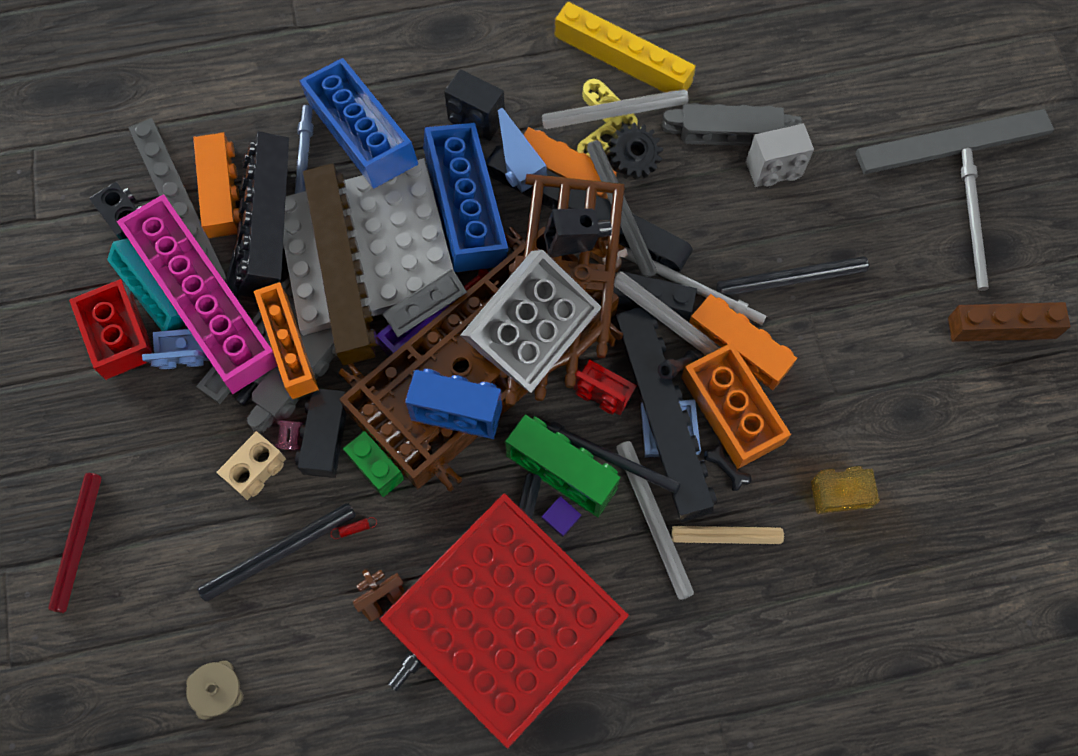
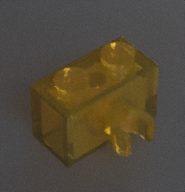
(844, 490)

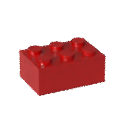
(112, 329)

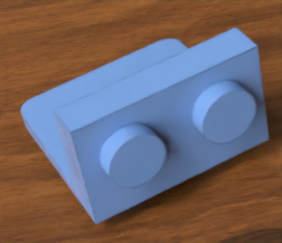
(175, 348)

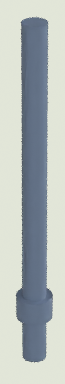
(305, 131)

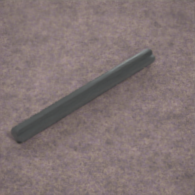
(628, 222)

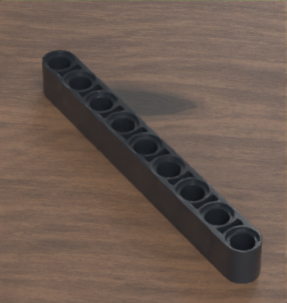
(662, 245)

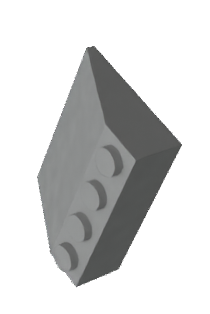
(531, 320)

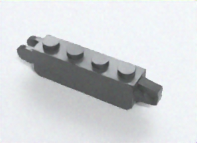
(724, 124)
(270, 395)

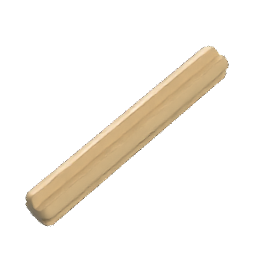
(741, 535)

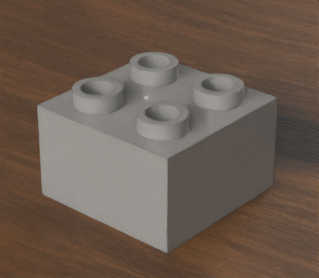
(779, 155)

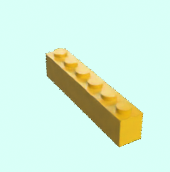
(623, 49)

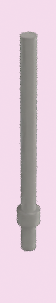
(969, 174)
(738, 307)

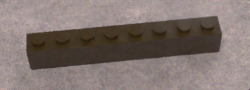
(338, 265)

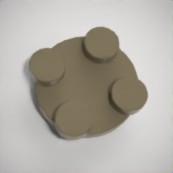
(213, 689)

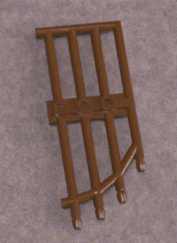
(587, 275)

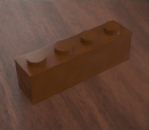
(1008, 321)

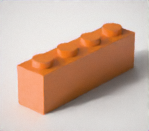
(562, 159)
(216, 185)
(286, 340)
(763, 355)

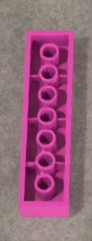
(198, 294)

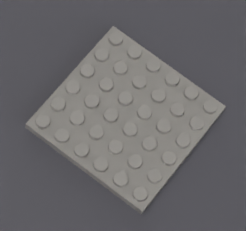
(396, 239)

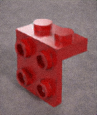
(604, 388)

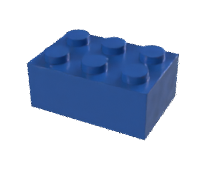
(454, 403)

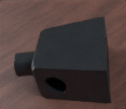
(574, 231)

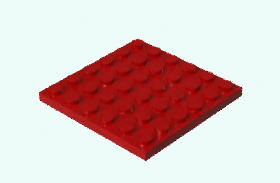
(504, 619)

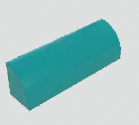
(143, 285)

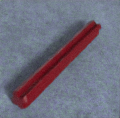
(75, 543)

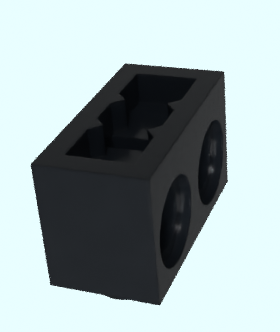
(105, 201)

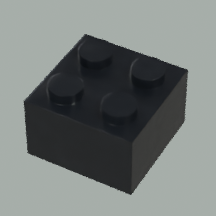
(474, 101)

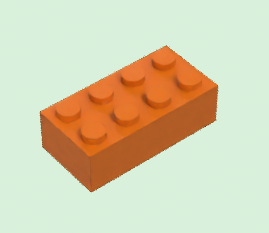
(735, 405)

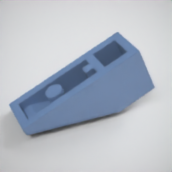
(519, 154)

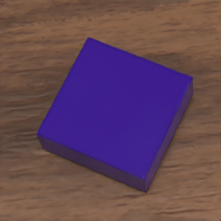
(561, 516)

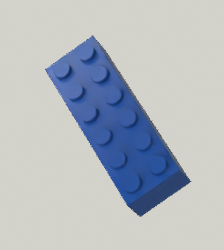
(359, 123)
(464, 197)

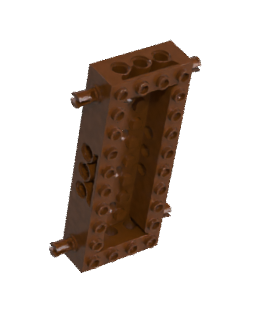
(379, 398)

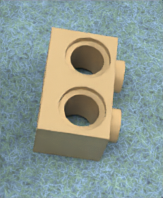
(246, 461)

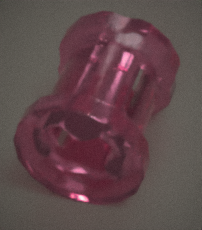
(282, 442)

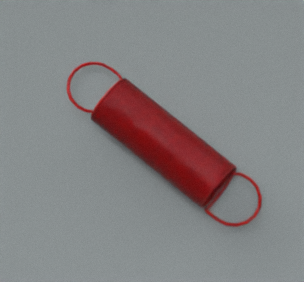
(354, 527)

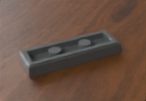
(424, 302)

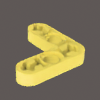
(612, 124)

